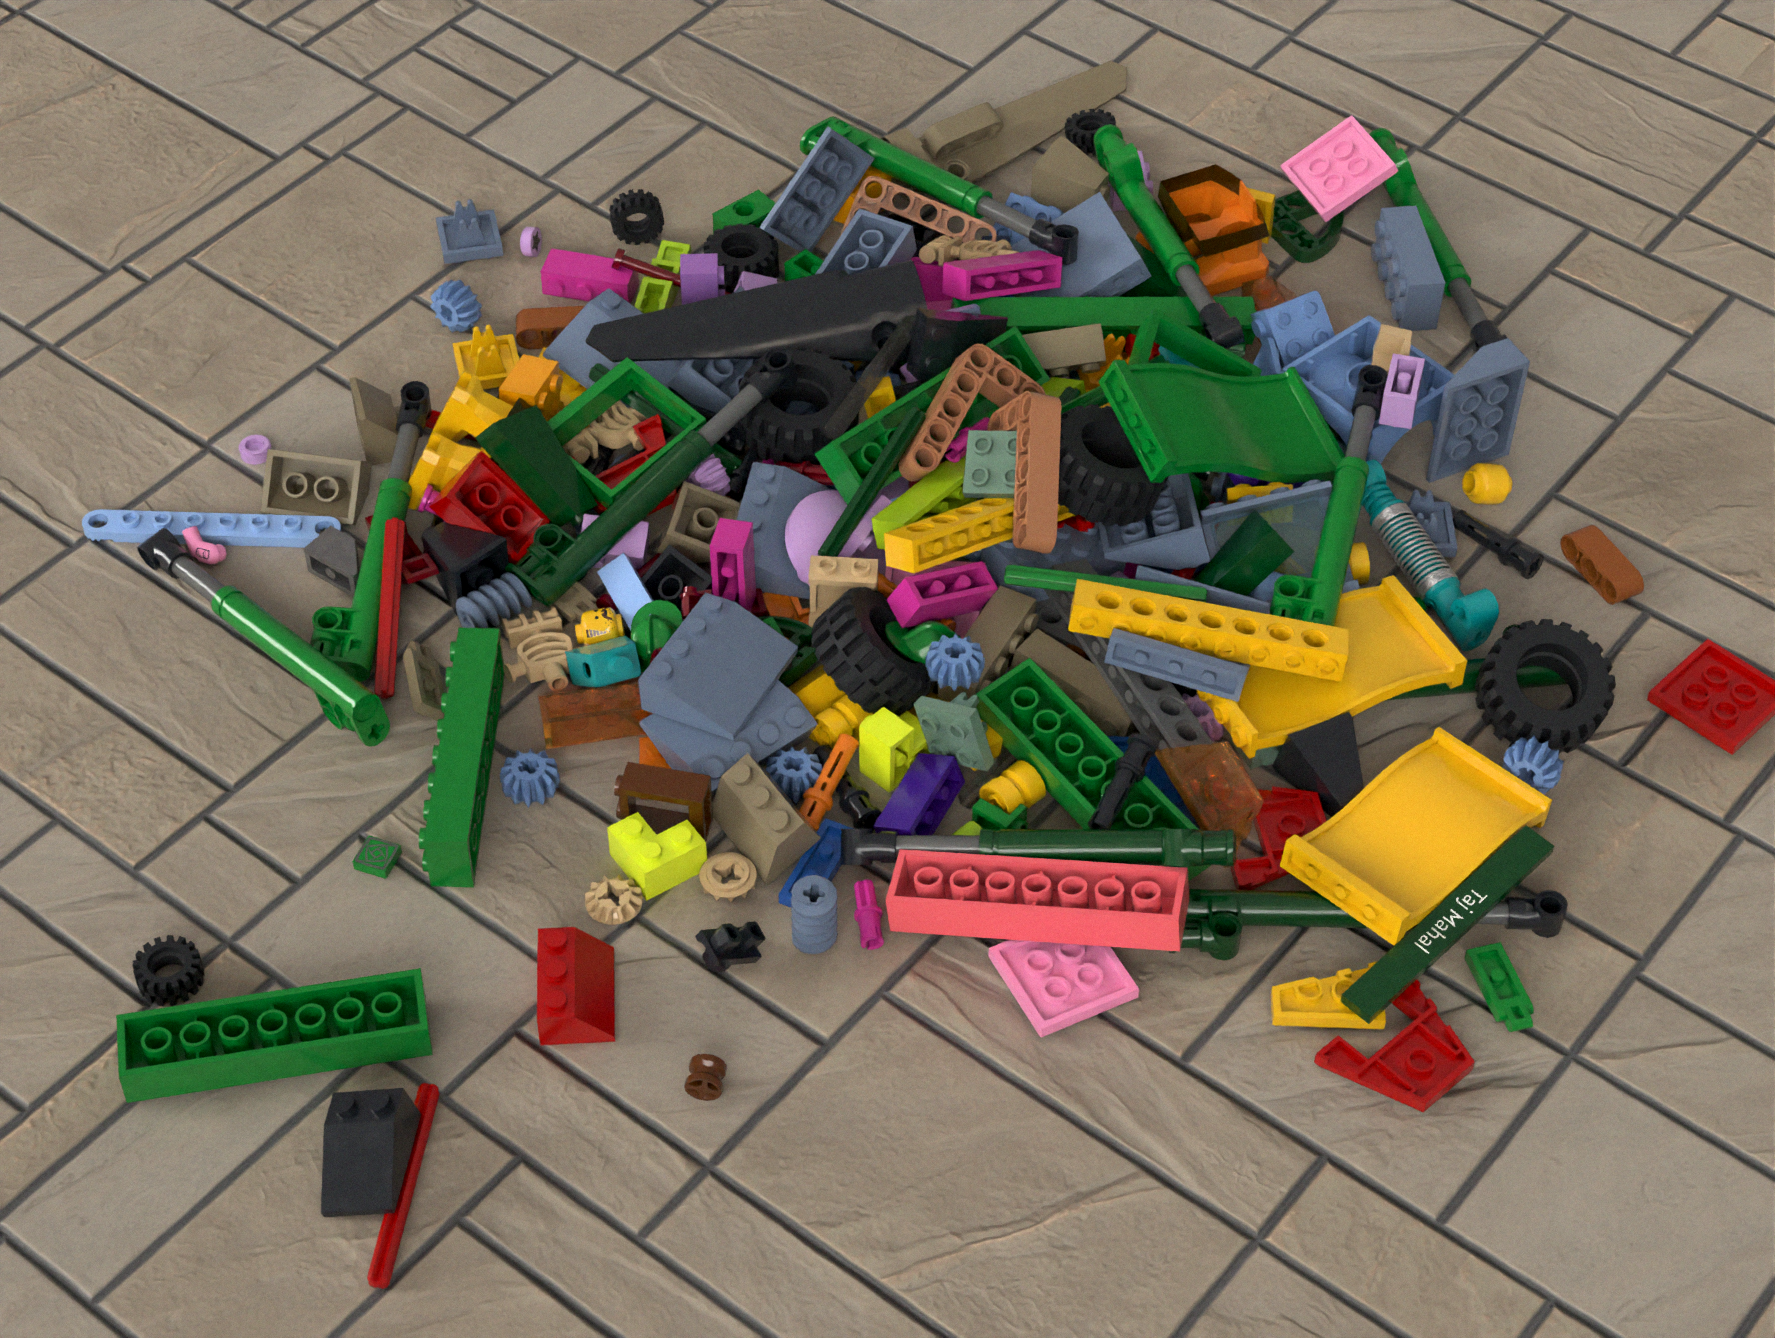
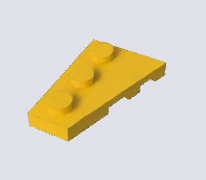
(1318, 1004)

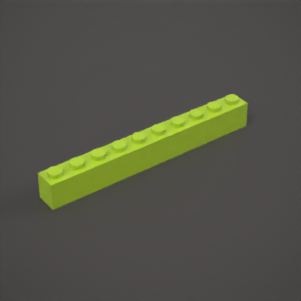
(943, 486)

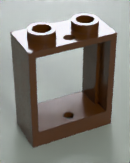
(665, 786)

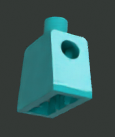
(608, 661)

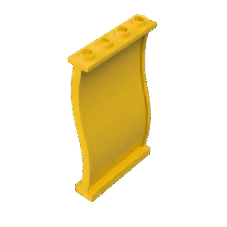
(1390, 653)
(1414, 834)

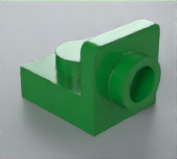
(994, 817)

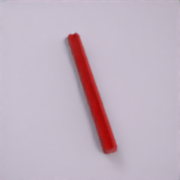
(389, 608)
(394, 1223)

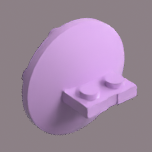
(814, 520)

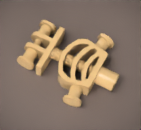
(947, 249)
(613, 431)
(539, 648)

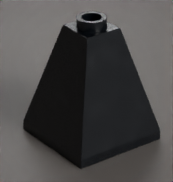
(464, 558)
(1323, 761)

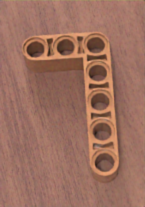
(913, 211)
(972, 379)
(1036, 469)

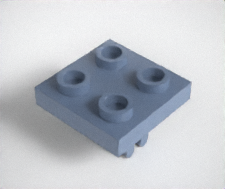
(469, 234)
(1435, 520)

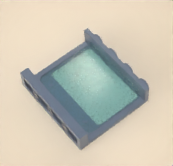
(1292, 513)

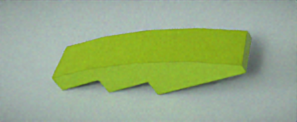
(659, 293)

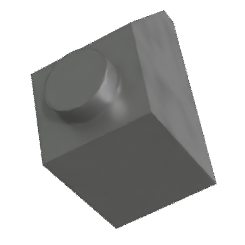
(334, 559)

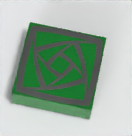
(377, 857)

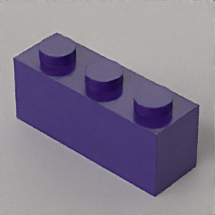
(922, 796)

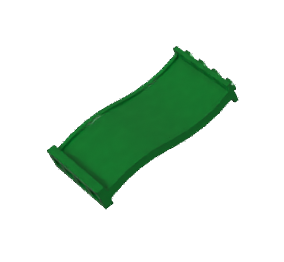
(1216, 422)

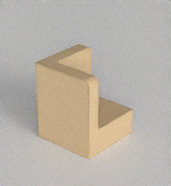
(1390, 341)

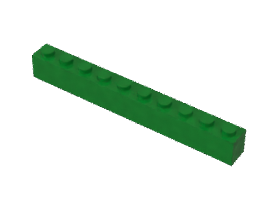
(1115, 314)

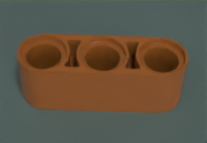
(541, 326)
(1602, 564)

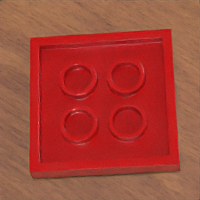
(1717, 696)

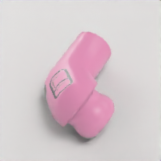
(201, 550)

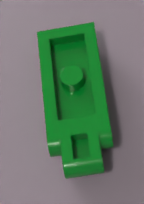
(1500, 986)

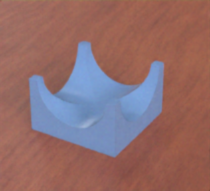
(1332, 380)

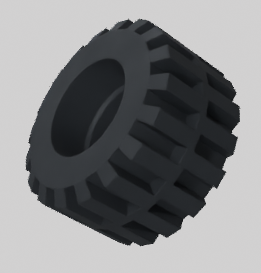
(741, 250)

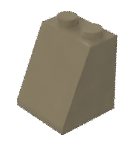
(1067, 177)

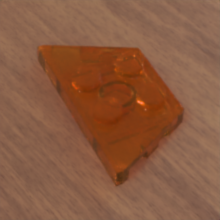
(1213, 786)

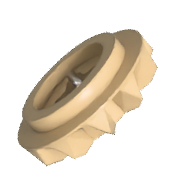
(721, 866)
(604, 909)

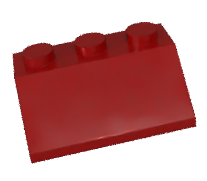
(490, 502)
(574, 987)

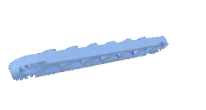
(214, 528)

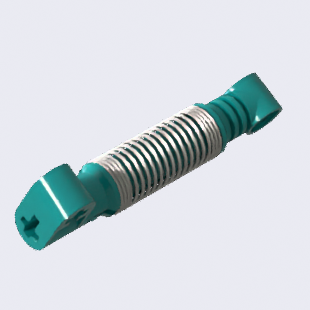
(1466, 617)

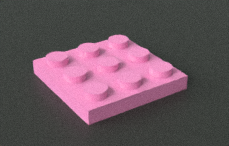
(1339, 168)
(1062, 981)

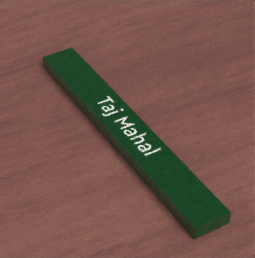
(1446, 924)

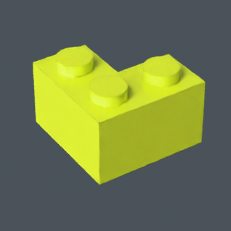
(889, 746)
(653, 859)

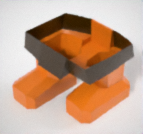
(1219, 220)

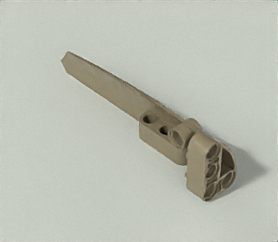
(989, 138)

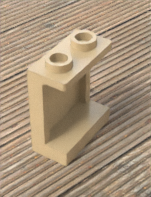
(834, 576)

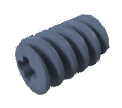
(491, 601)
(814, 914)

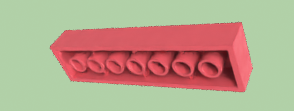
(1038, 900)

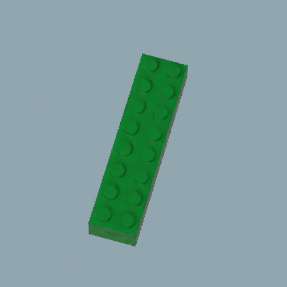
(855, 452)
(1070, 751)
(463, 758)
(272, 1035)

